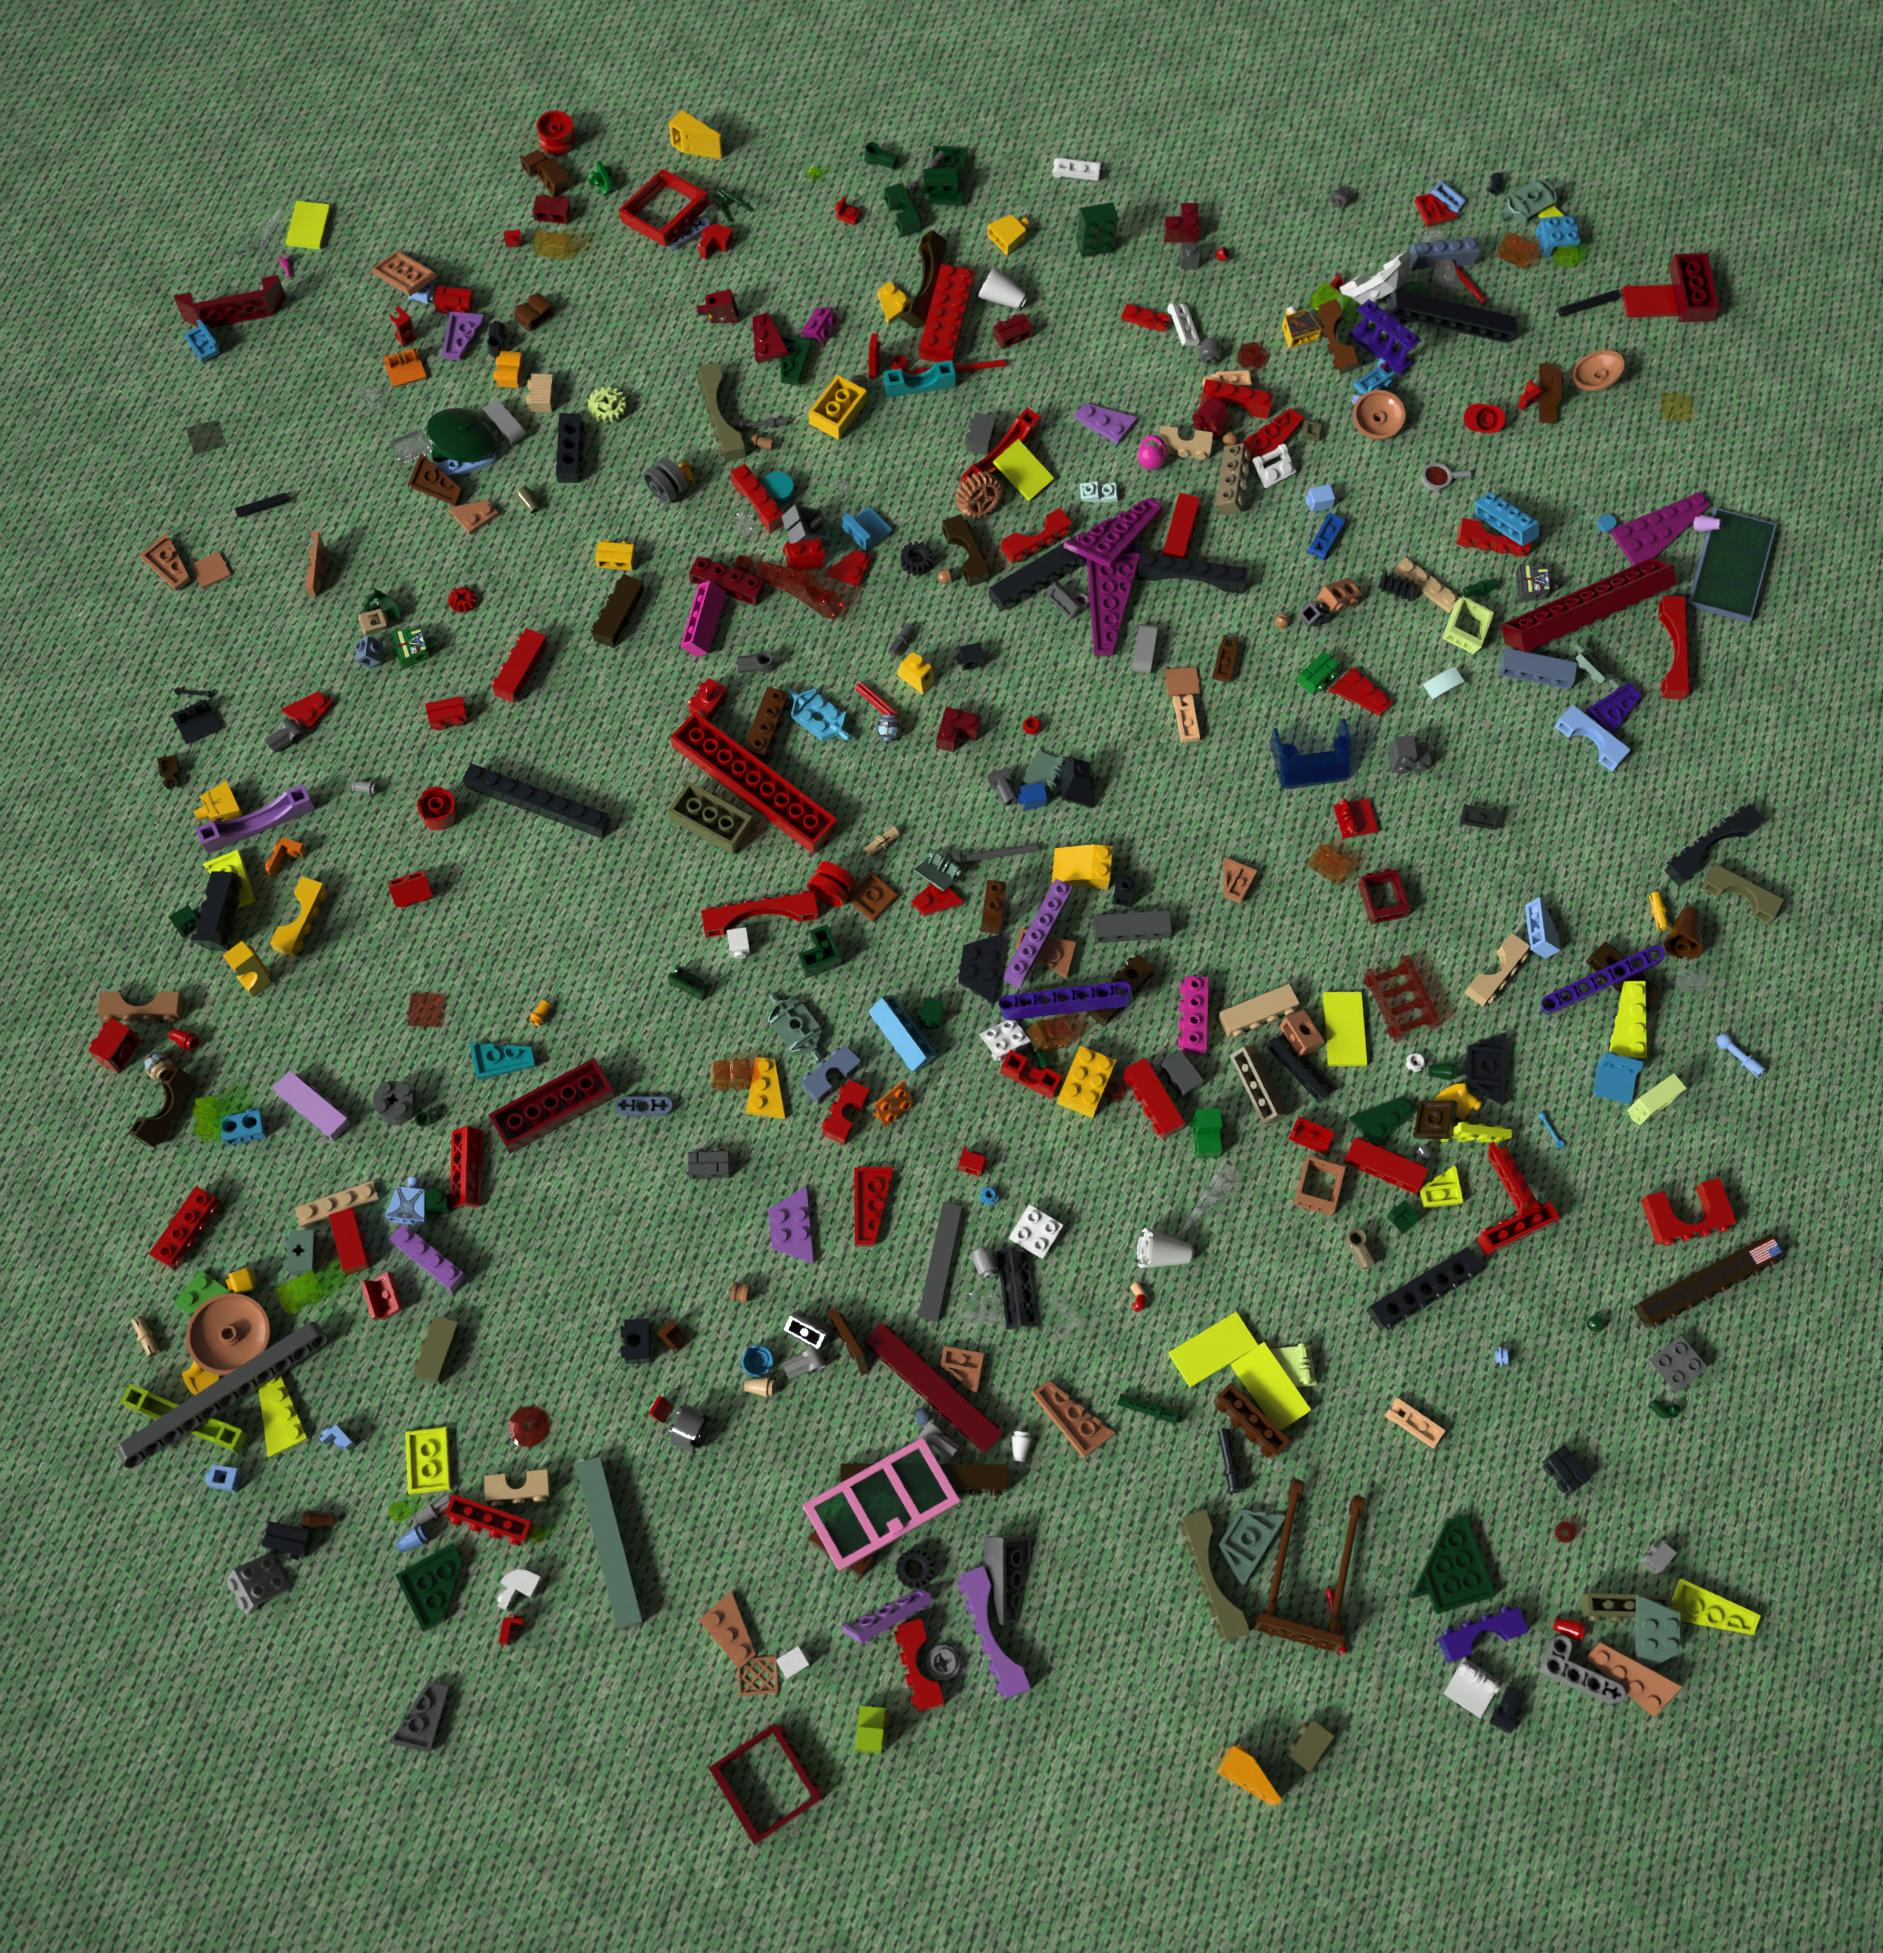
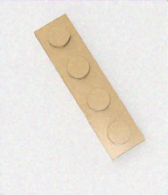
(1427, 584)
(321, 1208)

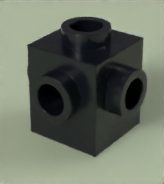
(1314, 613)

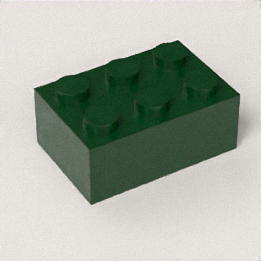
(1097, 229)

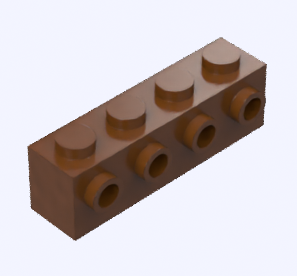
(766, 723)
(1251, 1421)

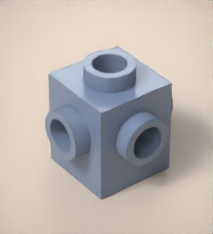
(369, 651)

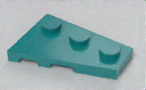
(499, 1060)

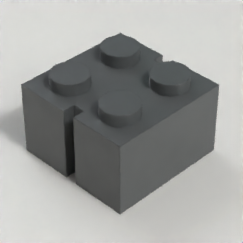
(803, 523)

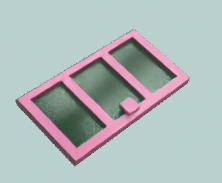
(880, 1504)

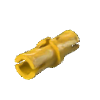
(1659, 911)

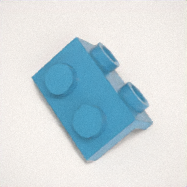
(202, 342)
(1375, 380)

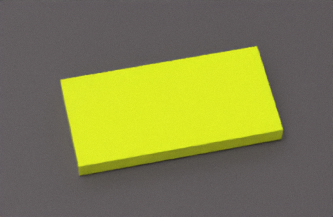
(1344, 1029)
(1213, 1349)
(1270, 1387)

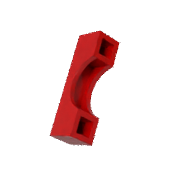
(1254, 401)
(766, 508)
(1474, 535)
(1018, 547)
(926, 1692)

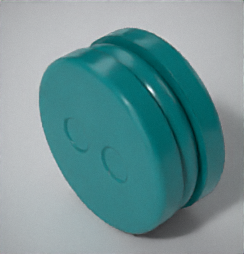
(779, 487)

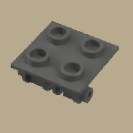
(1678, 1363)

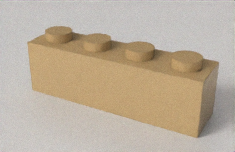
(1258, 1010)

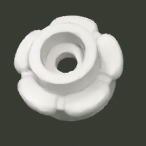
(1417, 1058)

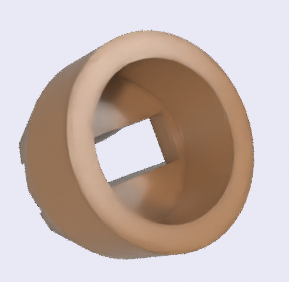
(1230, 438)
(944, 576)
(1281, 622)

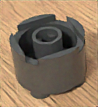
(387, 1094)
(690, 1428)

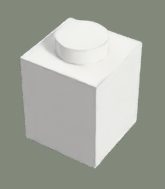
(738, 943)
(793, 1662)

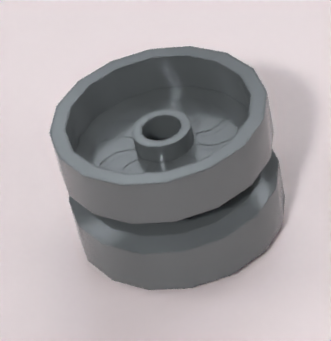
(665, 480)

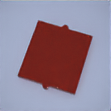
(425, 1010)

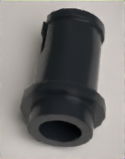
(1496, 180)

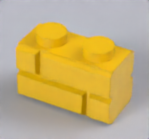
(615, 555)

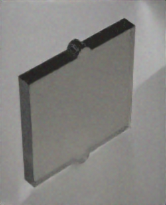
(204, 437)

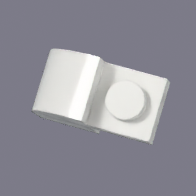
(518, 1581)

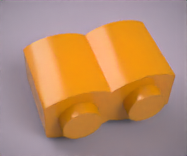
(509, 369)

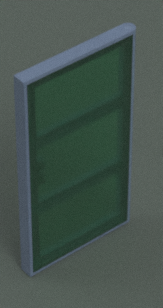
(1732, 566)

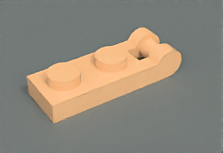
(1186, 718)
(1415, 1423)

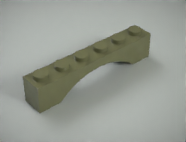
(730, 440)
(1229, 1618)

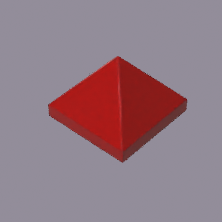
(1338, 282)

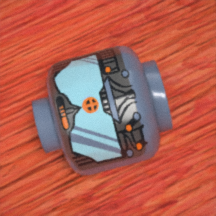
(889, 727)

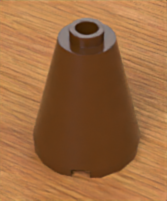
(1685, 935)

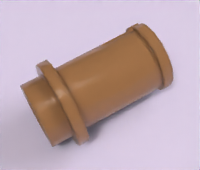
(760, 441)

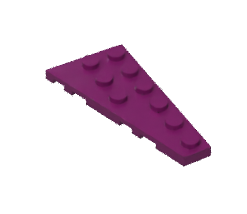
(1655, 531)
(1115, 535)
(1108, 599)

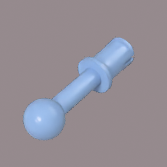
(1725, 1042)

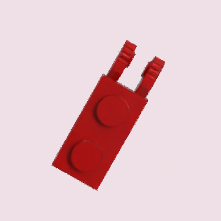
(1145, 317)

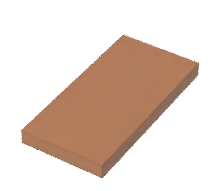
(403, 273)

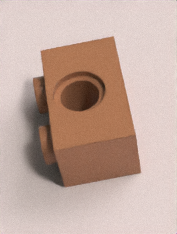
(1301, 1033)

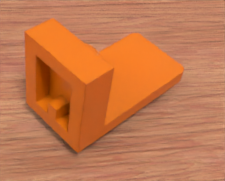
(284, 846)

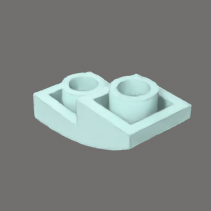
(1098, 493)
(1443, 682)

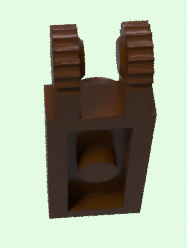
(1225, 660)

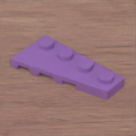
(887, 1616)

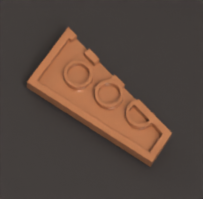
(1640, 1682)

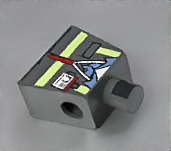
(1533, 583)

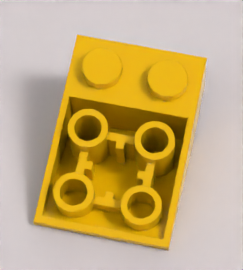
(694, 136)

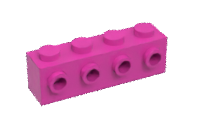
(703, 619)
(1194, 1015)

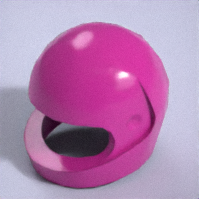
(1151, 456)

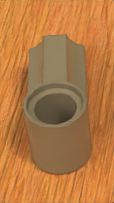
(1361, 1251)

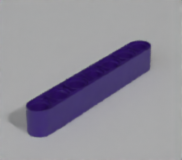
(1609, 973)
(1075, 1001)

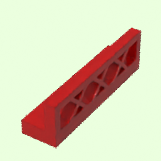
(469, 1167)
(1512, 1180)

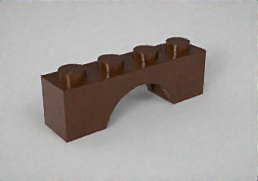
(1331, 316)

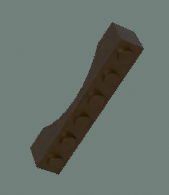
(932, 252)

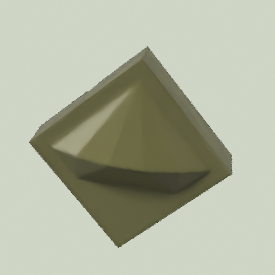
(1311, 430)

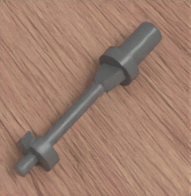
(933, 163)
(771, 422)

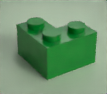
(1206, 1132)

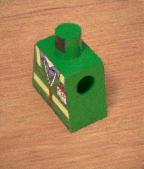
(412, 646)

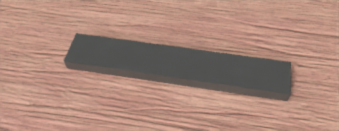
(940, 1262)

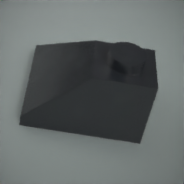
(1077, 783)

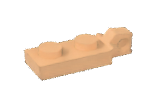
(1238, 378)

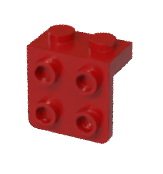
(805, 555)

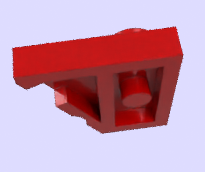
(1433, 211)
(851, 568)
(308, 710)
(935, 900)

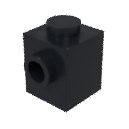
(1124, 891)

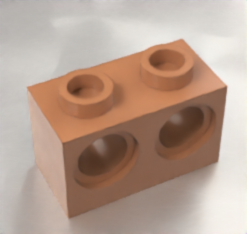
(1339, 595)

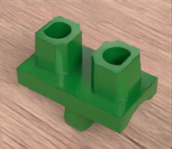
(601, 179)

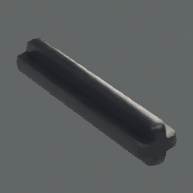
(261, 505)

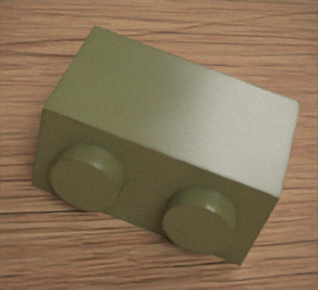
(1309, 1745)

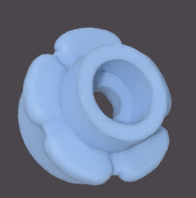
(1501, 1356)

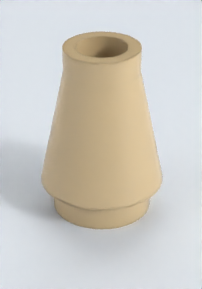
(761, 1386)

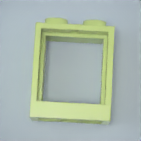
(1461, 638)
(1656, 1099)

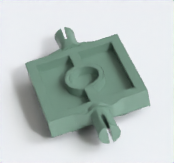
(1598, 669)

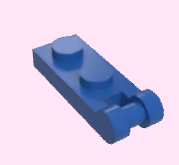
(1326, 536)

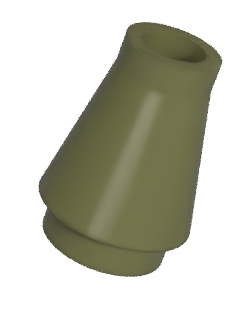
(527, 499)

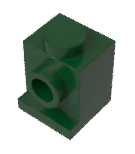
(185, 919)

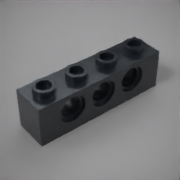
(569, 424)

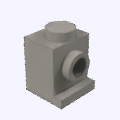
(1658, 1556)

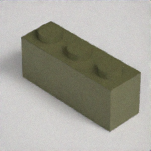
(436, 1349)

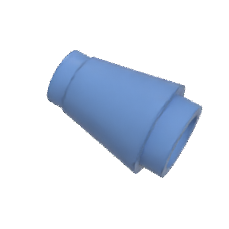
(414, 1538)

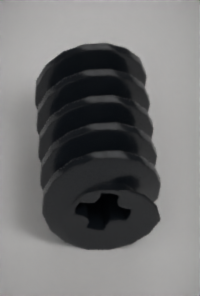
(1397, 585)

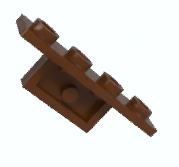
(1551, 386)

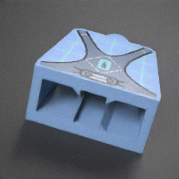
(408, 1204)

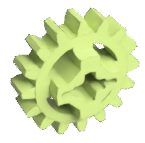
(607, 404)

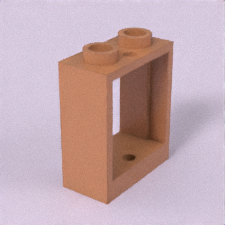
(1314, 1203)

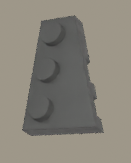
(422, 1721)

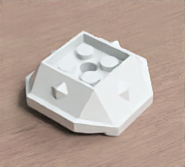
(1380, 284)

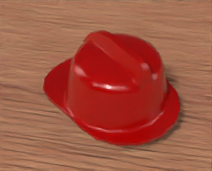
(1484, 418)

